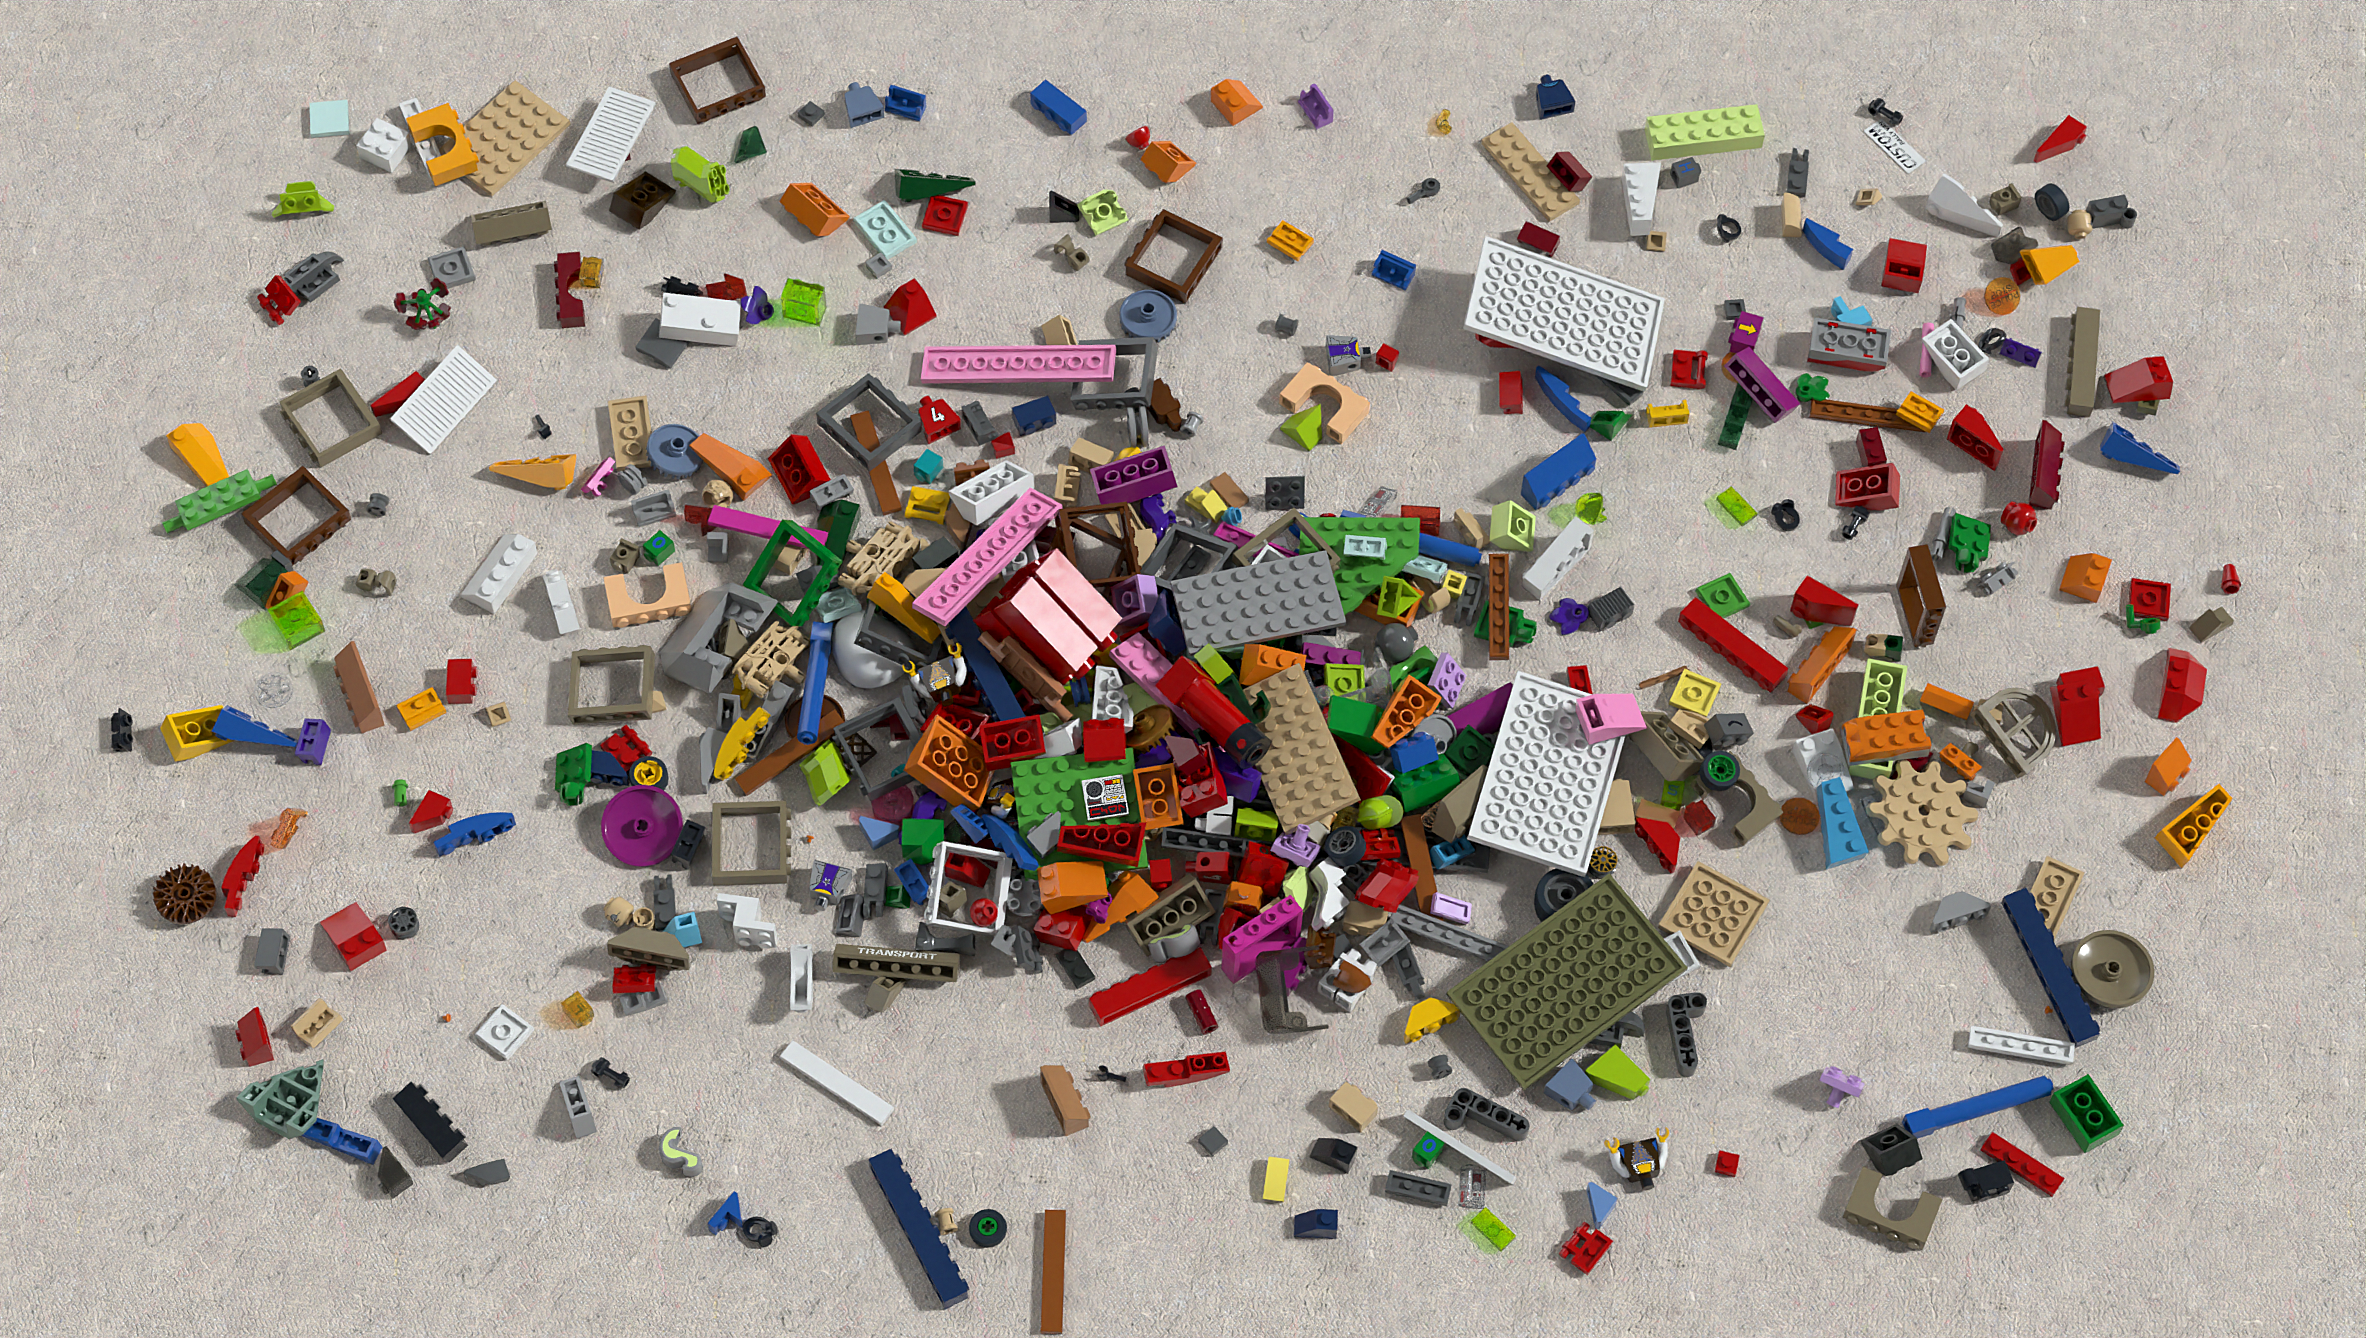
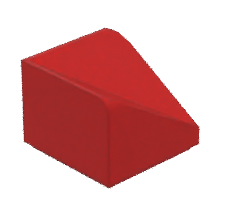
(1387, 357)
(1003, 445)

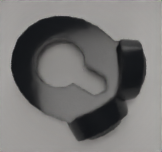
(1788, 506)
(764, 1239)

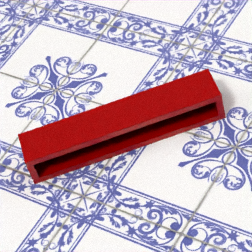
(1732, 645)
(1149, 986)

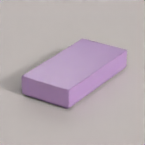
(1451, 908)

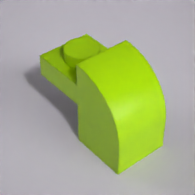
(1214, 663)

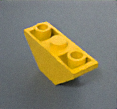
(1429, 1017)

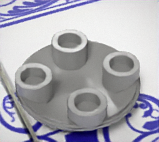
(1024, 897)

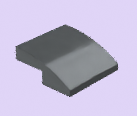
(662, 350)

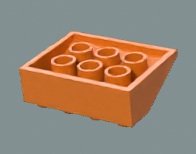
(950, 765)

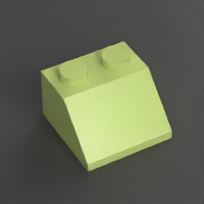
(1512, 527)

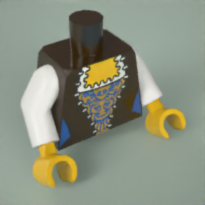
(940, 679)
(1001, 799)
(1640, 1159)

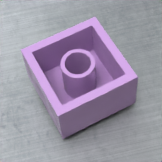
(1135, 599)

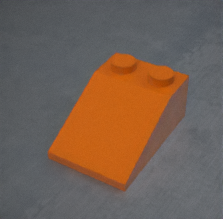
(1158, 796)
(1071, 884)

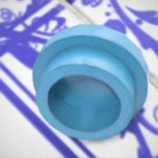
(1232, 516)

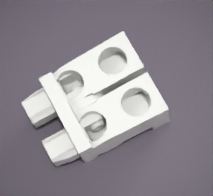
(1343, 998)

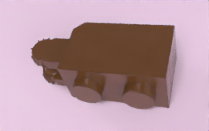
(1165, 407)

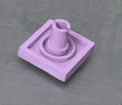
(1447, 680)
(1296, 846)
(1841, 1084)

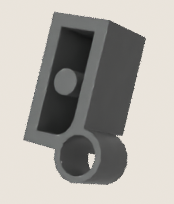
(2111, 212)

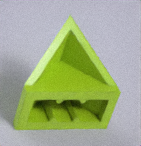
(1305, 427)
(1395, 597)

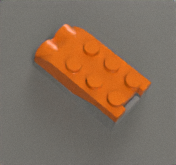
(1885, 737)

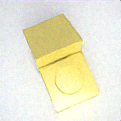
(1206, 504)

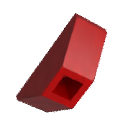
(1660, 840)

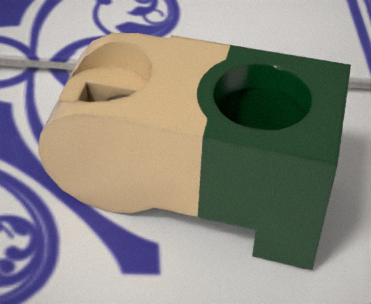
(1884, 645)

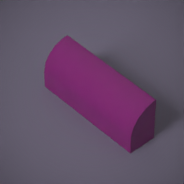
(1762, 384)
(1485, 713)

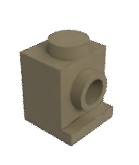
(2005, 199)
(630, 556)
(951, 898)

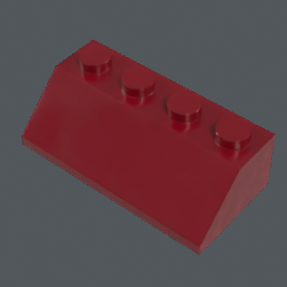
(2045, 467)

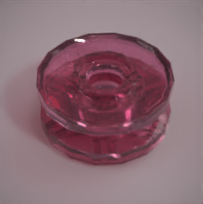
(894, 814)

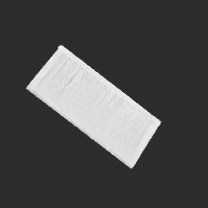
(610, 134)
(443, 399)

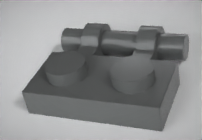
(1027, 950)

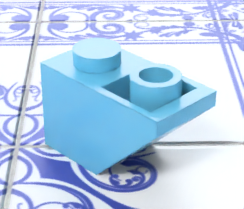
(685, 929)

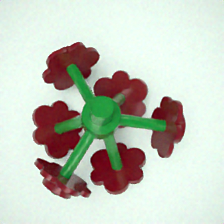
(422, 301)

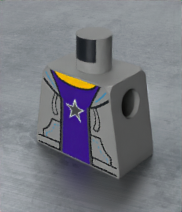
(1344, 354)
(828, 883)

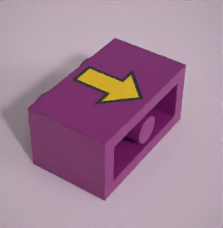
(1746, 332)

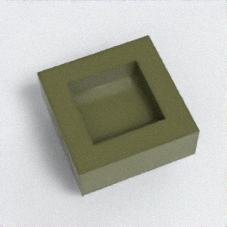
(2148, 407)

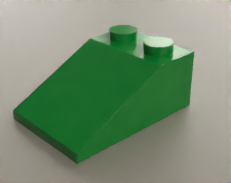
(1355, 722)

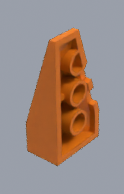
(1128, 894)

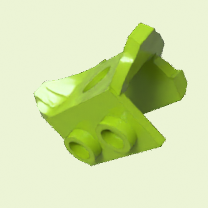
(301, 198)

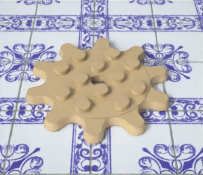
(1907, 826)

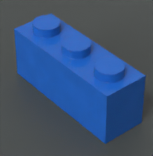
(1058, 107)

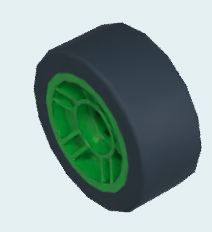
(1726, 763)

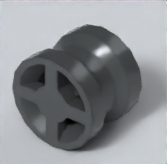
(377, 504)
(1439, 1066)

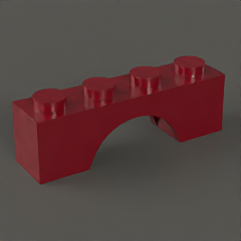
(571, 309)

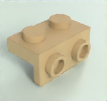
(1470, 529)
(316, 1023)

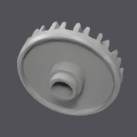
(1438, 727)

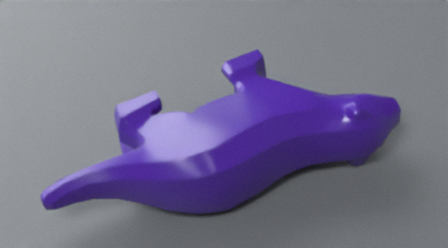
(1154, 516)
(925, 808)

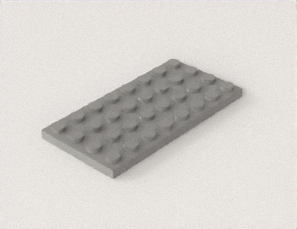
(1258, 602)

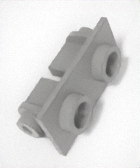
(1991, 581)

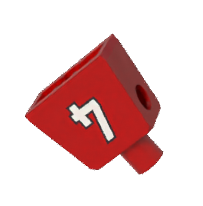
(937, 419)
(1212, 867)

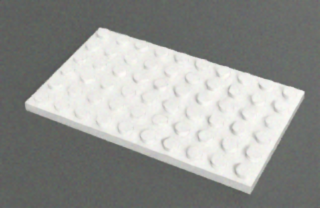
(1564, 313)
(1545, 779)

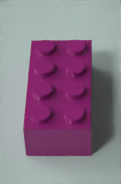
(1134, 477)

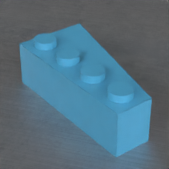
(1839, 825)

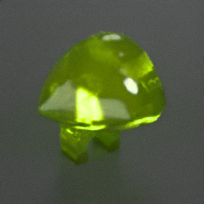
(1589, 508)

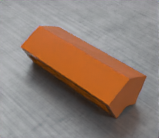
(1947, 701)

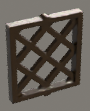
(864, 743)

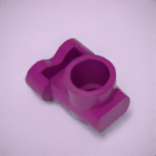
(1099, 908)

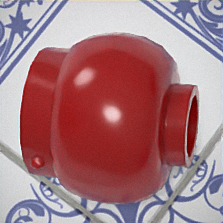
(2019, 518)

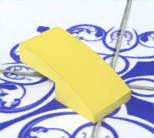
(1276, 1179)

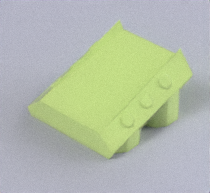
(1102, 211)
(1299, 886)

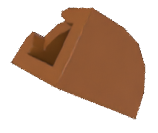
(1351, 978)

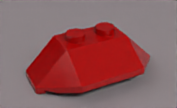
(2181, 686)

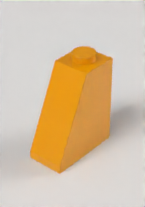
(2049, 262)

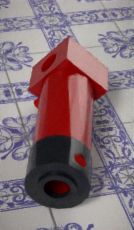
(1195, 692)

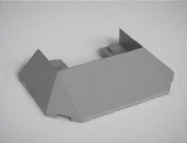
(685, 652)

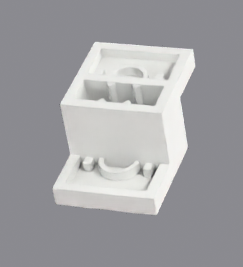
(746, 919)

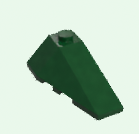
(916, 185)
(840, 521)

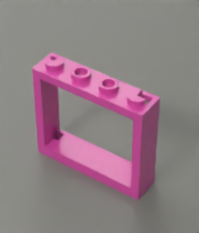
(1260, 935)

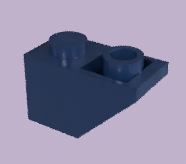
(607, 769)

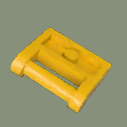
(927, 500)

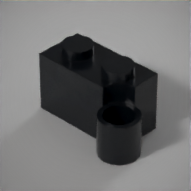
(1986, 1181)

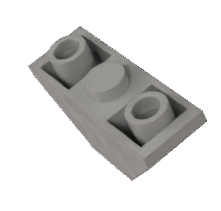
(1958, 910)

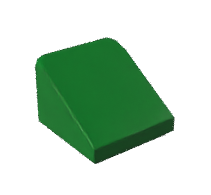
(897, 897)

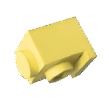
(1454, 583)

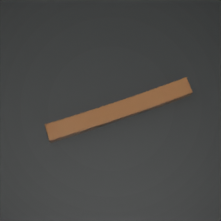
(1653, 681)

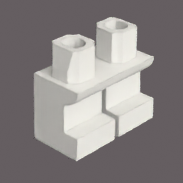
(1217, 824)

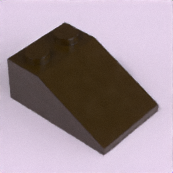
(641, 200)

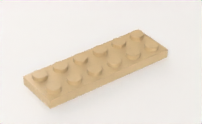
(1529, 171)

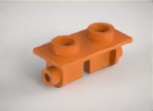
(1956, 758)

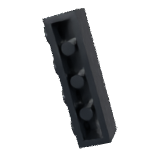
(430, 1121)

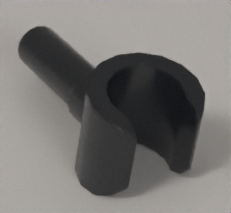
(544, 431)
(1108, 1075)

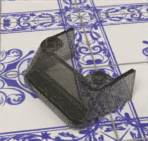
(1273, 994)

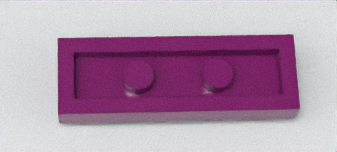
(1321, 654)

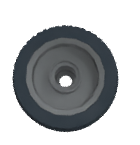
(1557, 890)

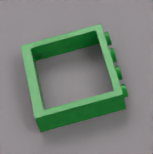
(770, 555)

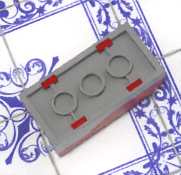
(1849, 345)

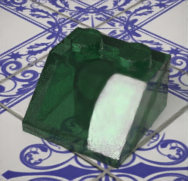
(260, 580)

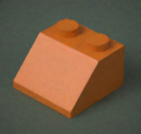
(1234, 100)
(1167, 161)
(2085, 576)
(2169, 768)

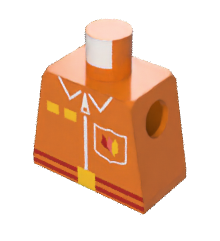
(1244, 898)

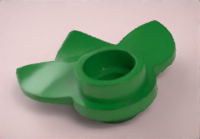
(1811, 388)

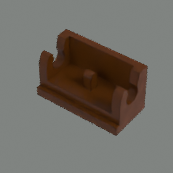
(1324, 955)

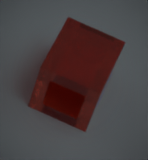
(1699, 817)

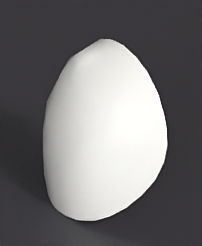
(860, 665)

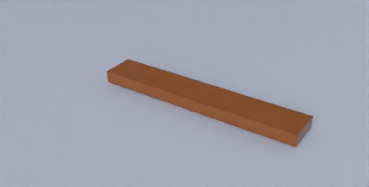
(1859, 414)
(880, 475)
(1498, 607)
(786, 756)
(1420, 860)
(1053, 1272)

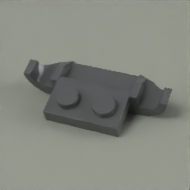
(313, 275)
(1614, 1034)

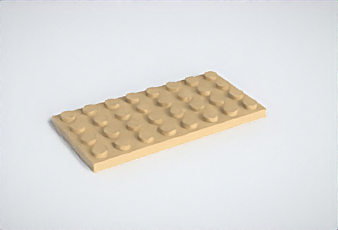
(1303, 762)

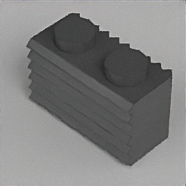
(1611, 608)

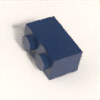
(1034, 416)

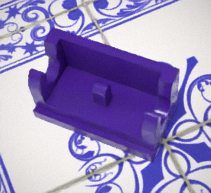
(313, 741)

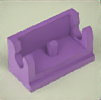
(1316, 107)

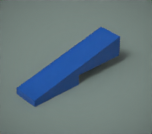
(345, 1141)

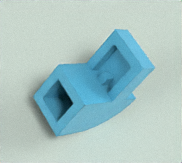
(1855, 316)

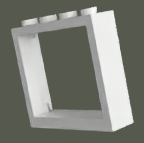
(1000, 891)

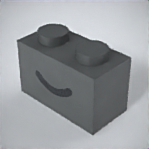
(1729, 729)

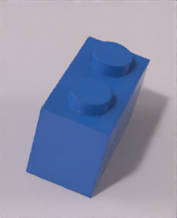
(1413, 752)

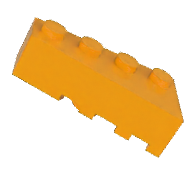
(2190, 828)

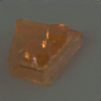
(287, 827)

